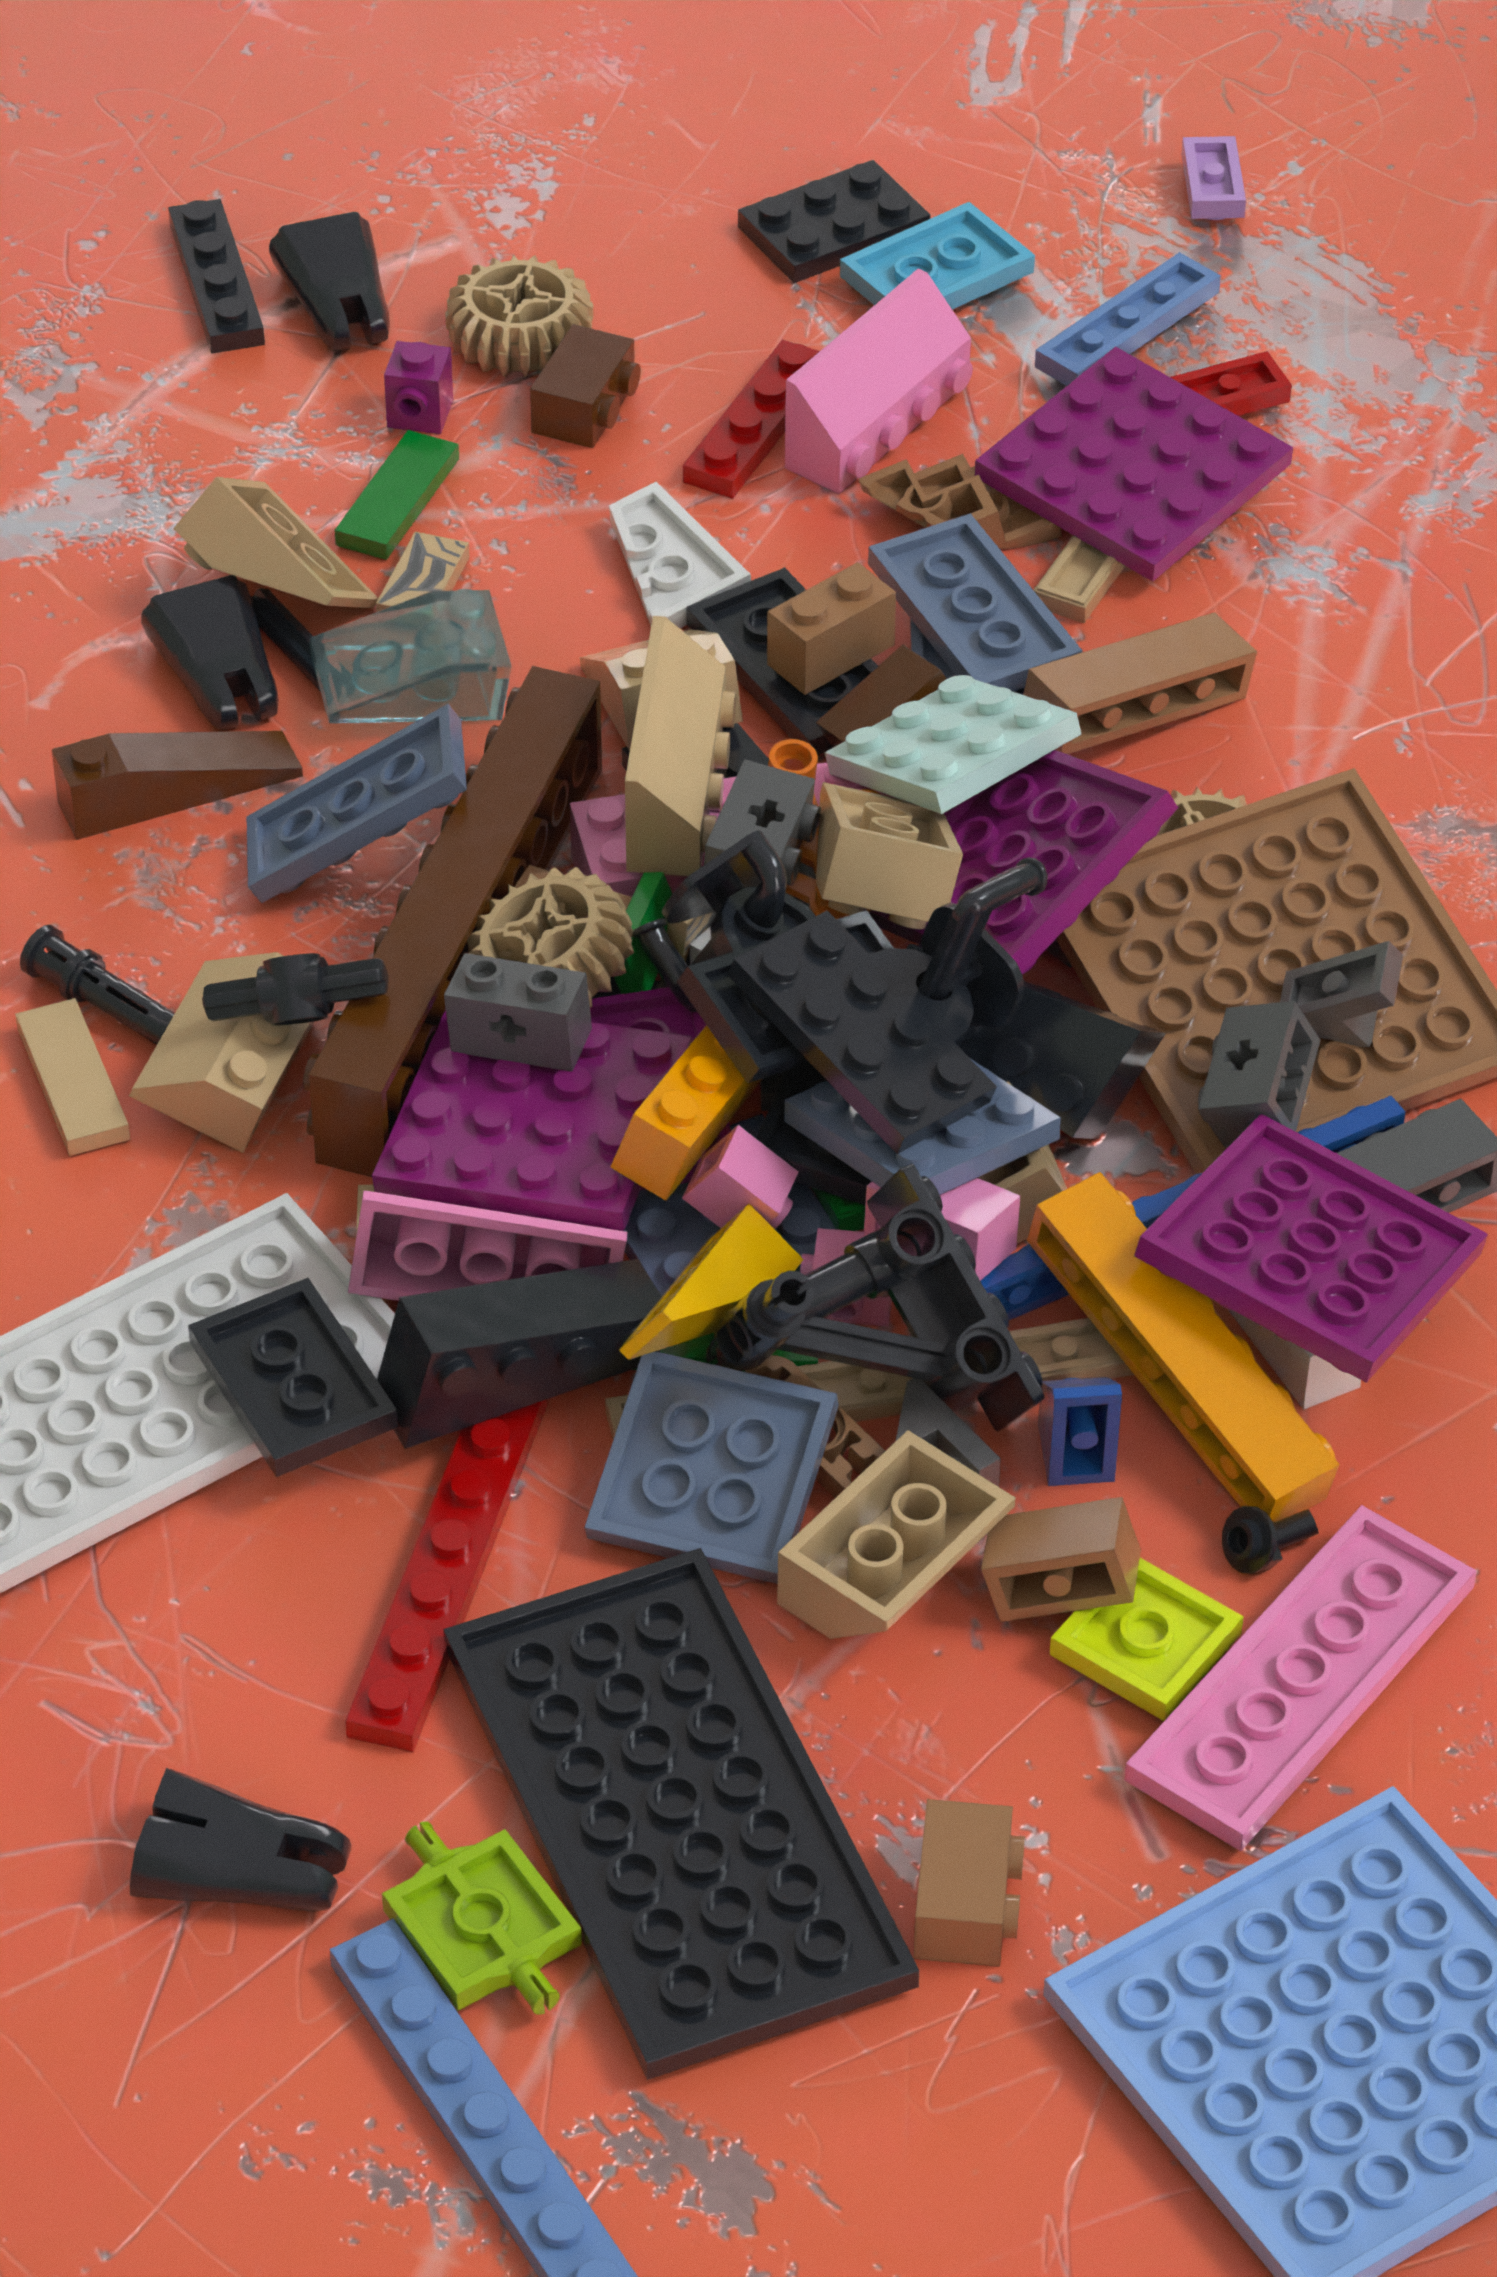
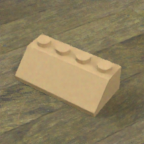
(676, 754)

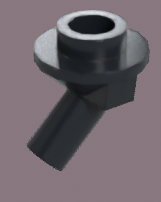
(1255, 1542)

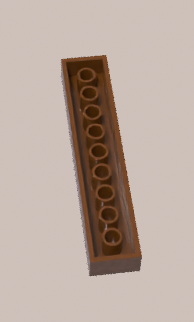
(503, 823)

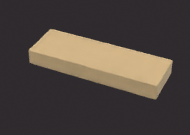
(72, 1077)

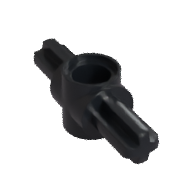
(295, 989)

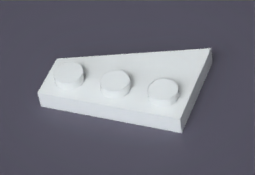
(671, 554)

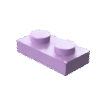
(1213, 177)

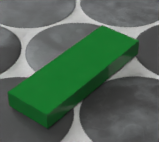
(397, 494)

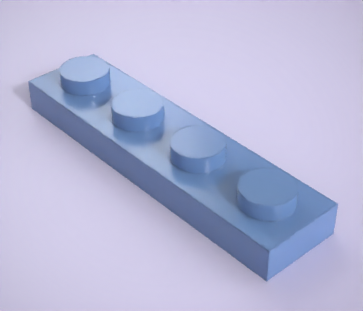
(1129, 317)

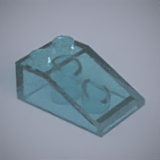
(415, 661)

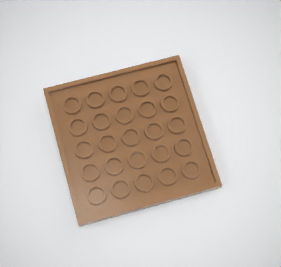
(1264, 889)

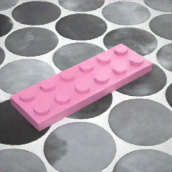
(1299, 1677)

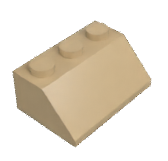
(223, 1070)
(886, 1539)

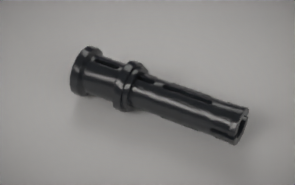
(85, 978)

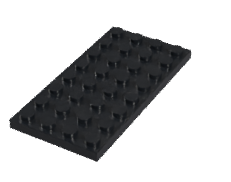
(678, 1813)

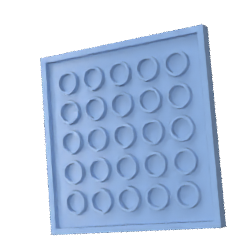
(1315, 2041)

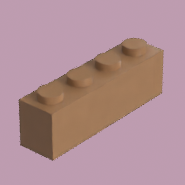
(1146, 679)

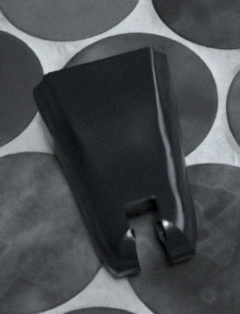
(334, 276)
(214, 648)
(234, 1850)

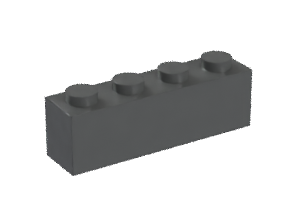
(1438, 1156)

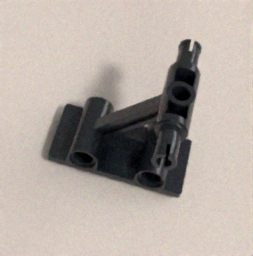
(929, 1273)

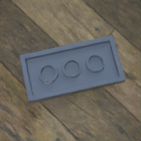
(971, 602)
(355, 804)

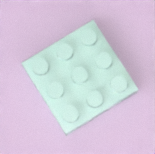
(952, 743)

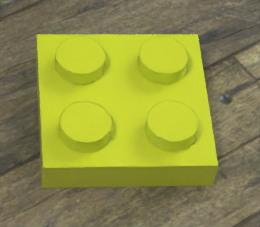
(1149, 1647)

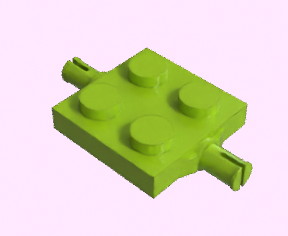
(482, 1918)

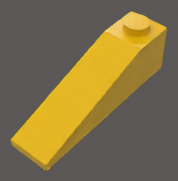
(714, 1282)

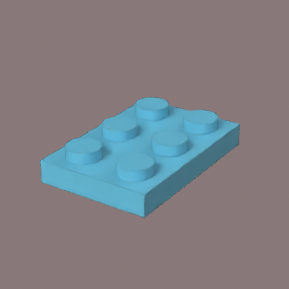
(958, 249)

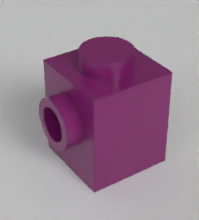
(418, 387)

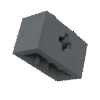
(769, 802)
(518, 1012)
(1258, 1068)

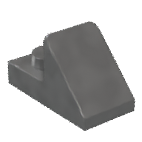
(1346, 992)
(938, 1425)

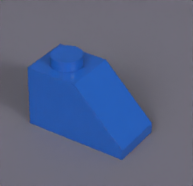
(1080, 1430)

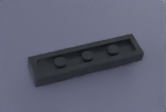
(216, 276)

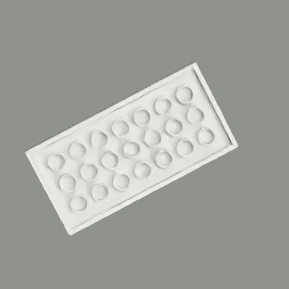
(114, 1405)

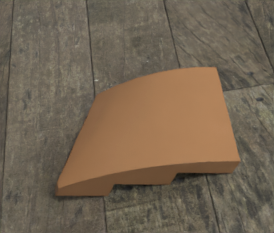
(954, 491)

